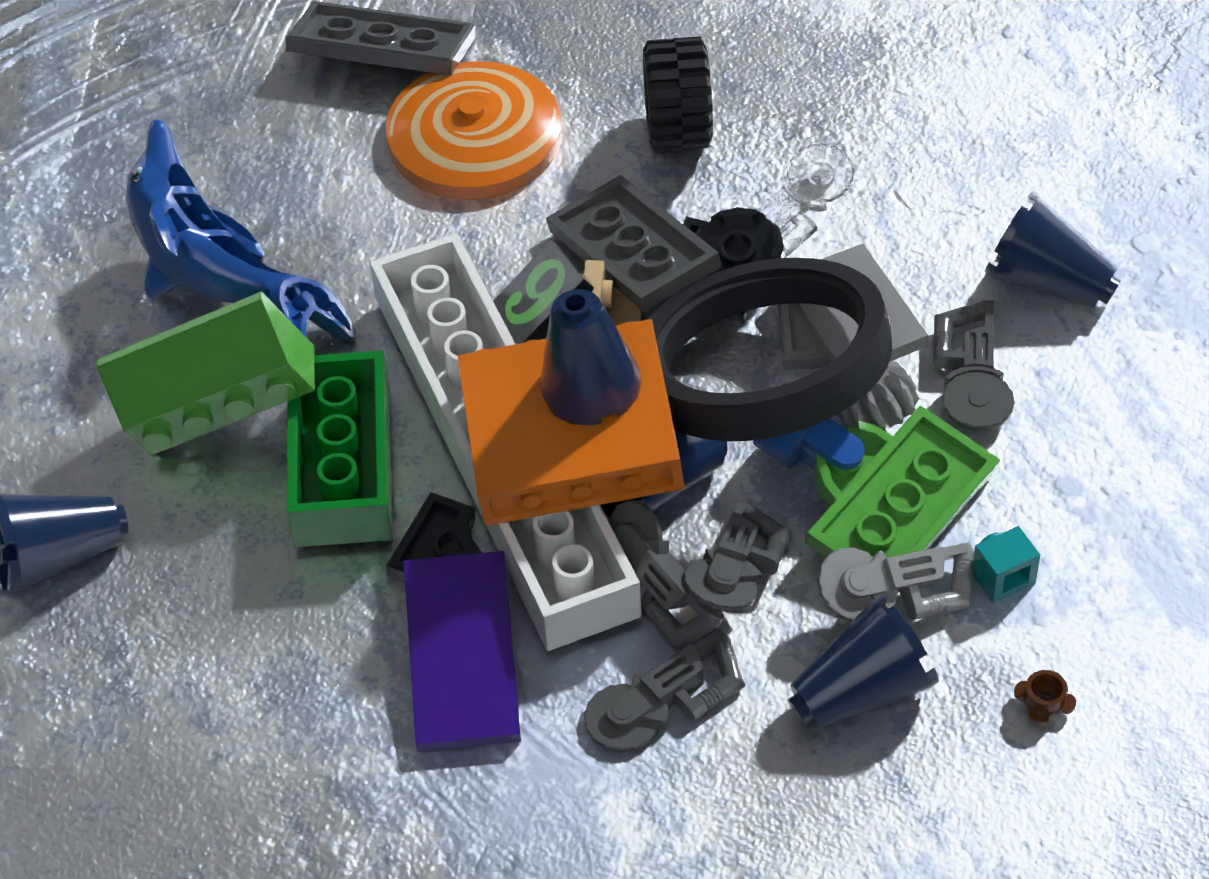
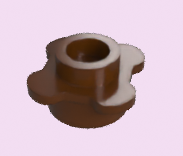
(1048, 684)

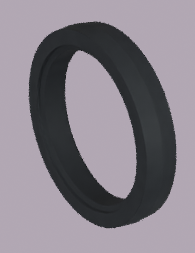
(794, 404)

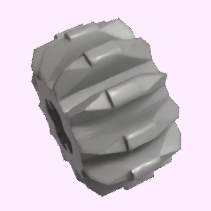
(886, 402)

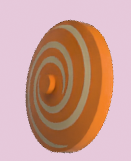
(474, 131)

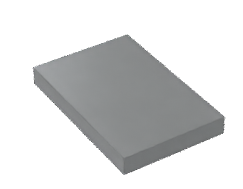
(836, 329)

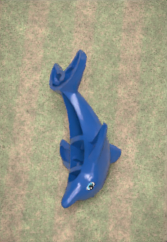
(209, 250)

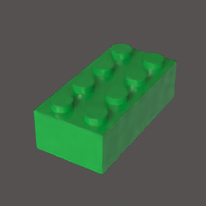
(341, 453)

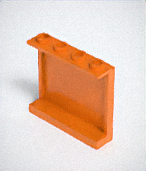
(542, 465)

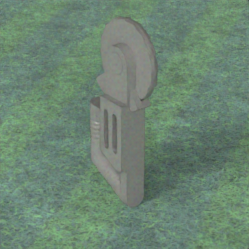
(854, 578)

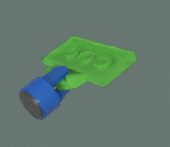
(884, 487)

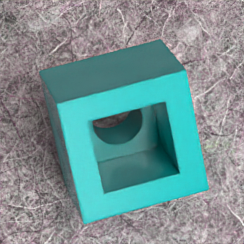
(1005, 563)

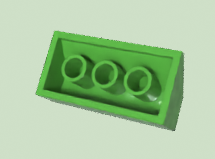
(208, 373)

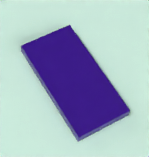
(461, 651)

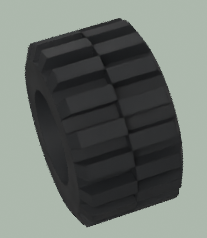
(677, 94)

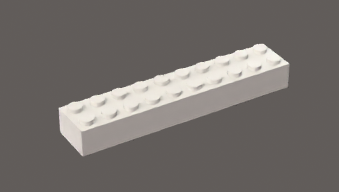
(560, 562)

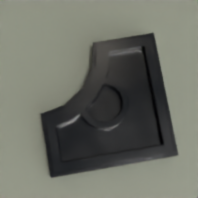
(437, 531)

